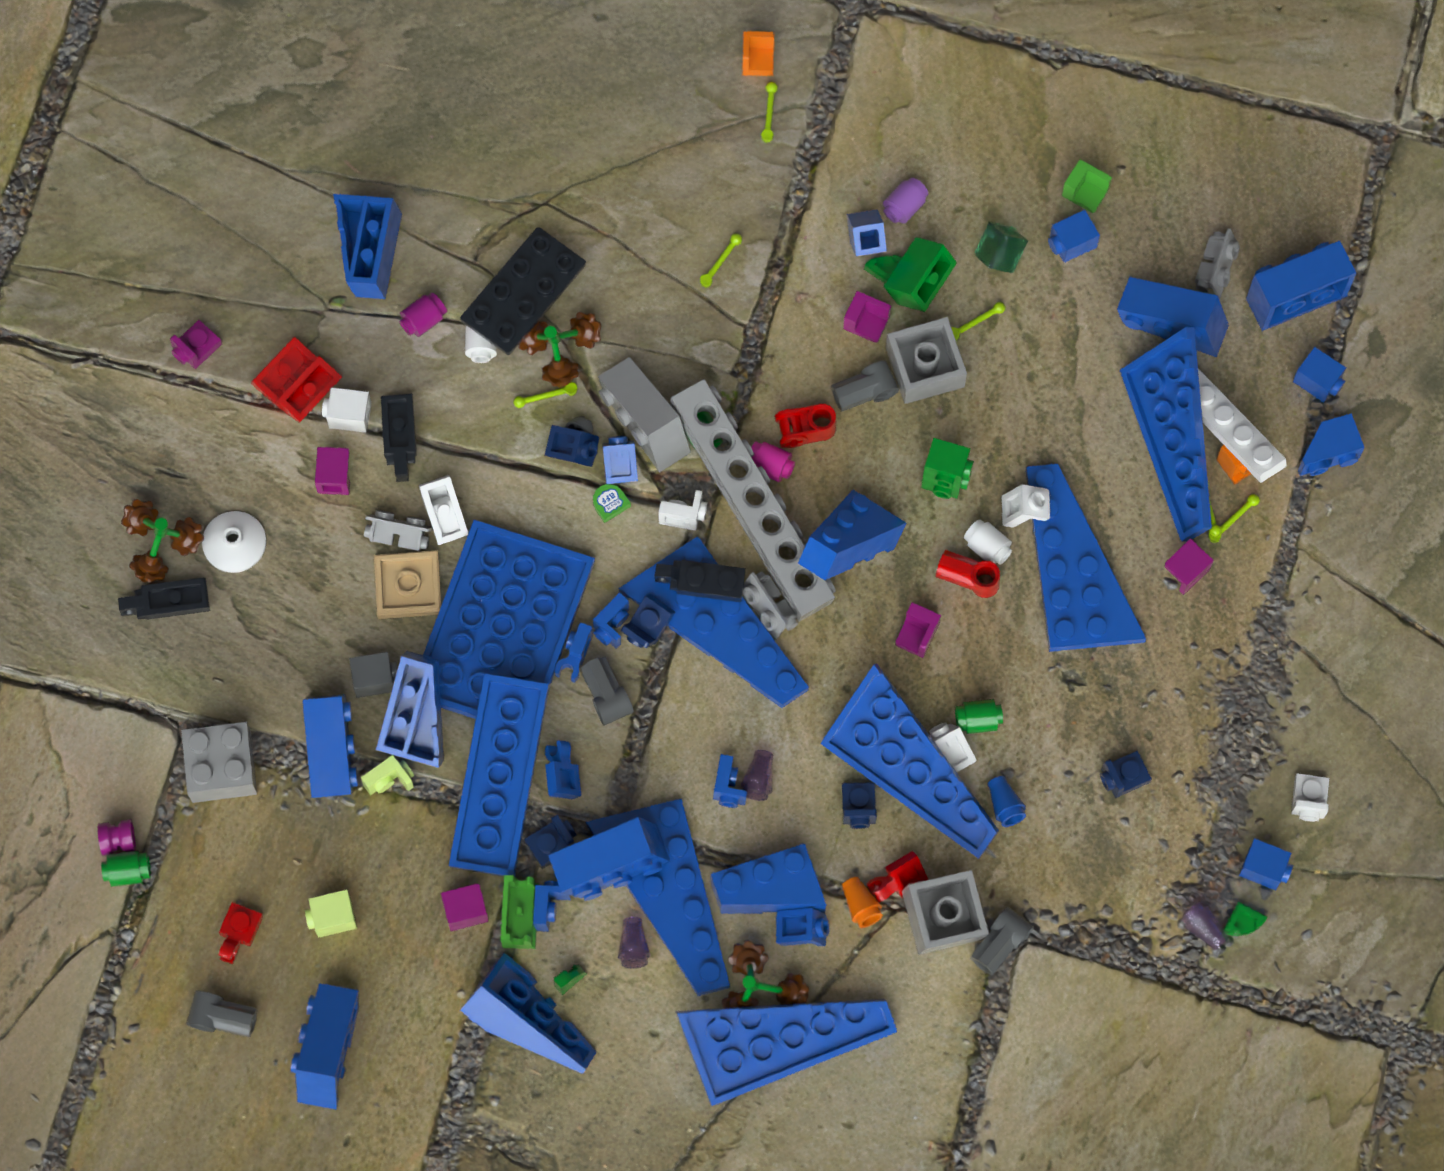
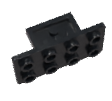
(523, 291)

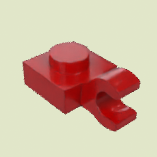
(900, 873)
(238, 928)

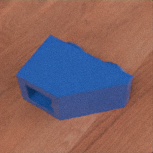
(1333, 444)

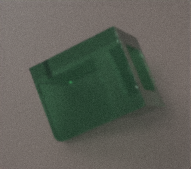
(1001, 247)

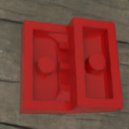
(296, 380)

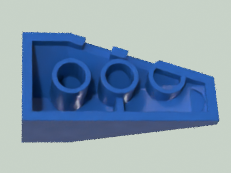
(515, 1010)

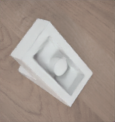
(443, 509)

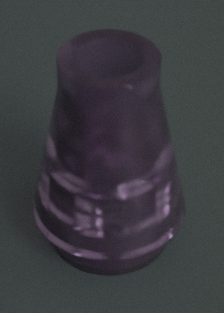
(759, 777)
(1204, 925)
(633, 944)

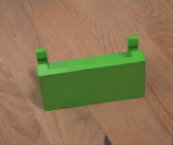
(518, 913)

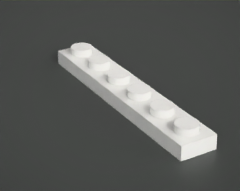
(1238, 432)

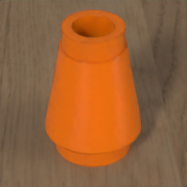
(861, 903)

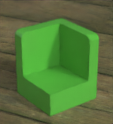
(1086, 186)

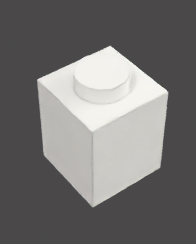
(347, 409)

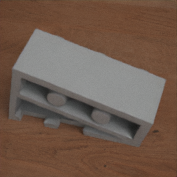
(644, 413)

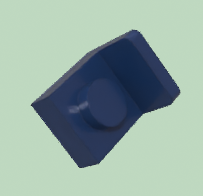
(572, 446)
(648, 622)
(1124, 774)
(858, 805)
(550, 840)

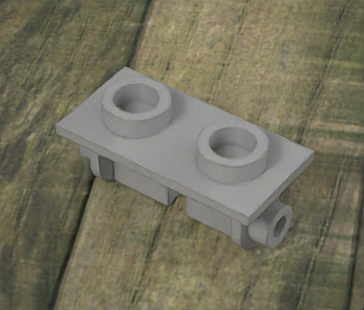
(1216, 275)
(410, 531)
(760, 594)

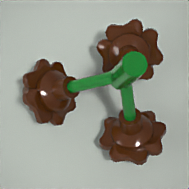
(561, 370)
(140, 519)
(750, 959)

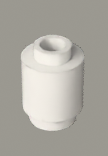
(478, 348)
(988, 542)

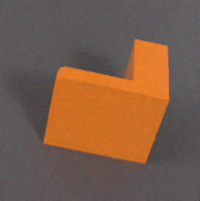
(758, 53)

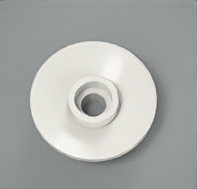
(236, 555)

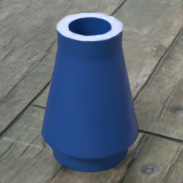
(1006, 803)

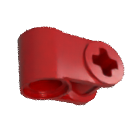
(803, 425)

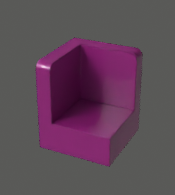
(867, 317)
(332, 471)
(1189, 565)
(918, 630)
(464, 907)

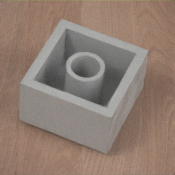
(926, 360)
(219, 762)
(945, 912)

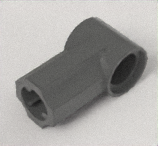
(873, 384)
(609, 698)
(1006, 935)
(213, 1013)

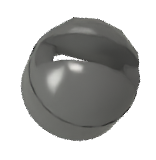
(580, 424)

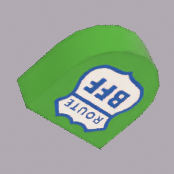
(610, 502)

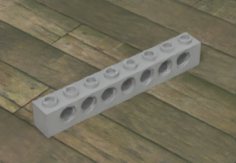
(706, 398)

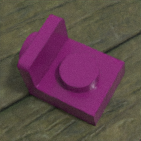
(195, 345)

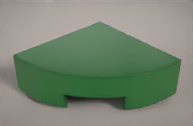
(882, 267)
(1244, 921)
(566, 980)

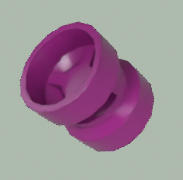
(114, 837)

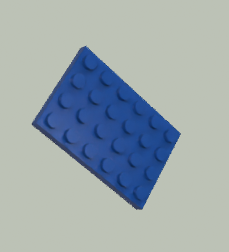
(504, 613)

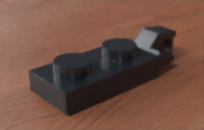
(399, 433)
(703, 579)
(167, 599)

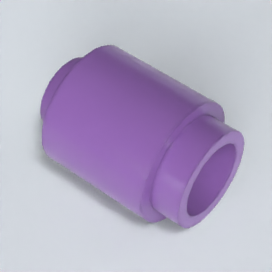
(905, 200)

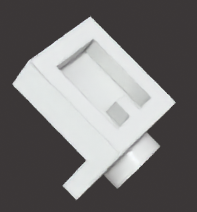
(1025, 503)
(678, 514)
(953, 745)
(1310, 797)

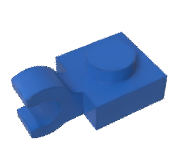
(578, 645)
(562, 776)

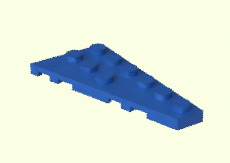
(1169, 413)
(1077, 585)
(723, 630)
(896, 753)
(677, 897)
(762, 1044)

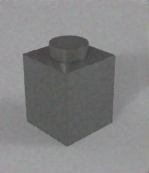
(373, 674)

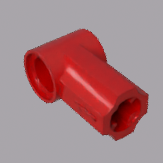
(965, 572)

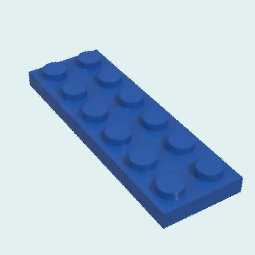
(499, 775)

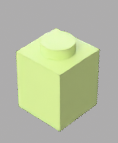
(331, 914)

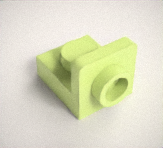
(382, 776)

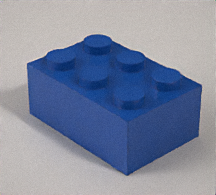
(1300, 284)
(609, 859)

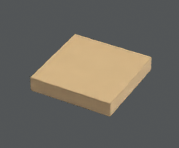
(407, 584)

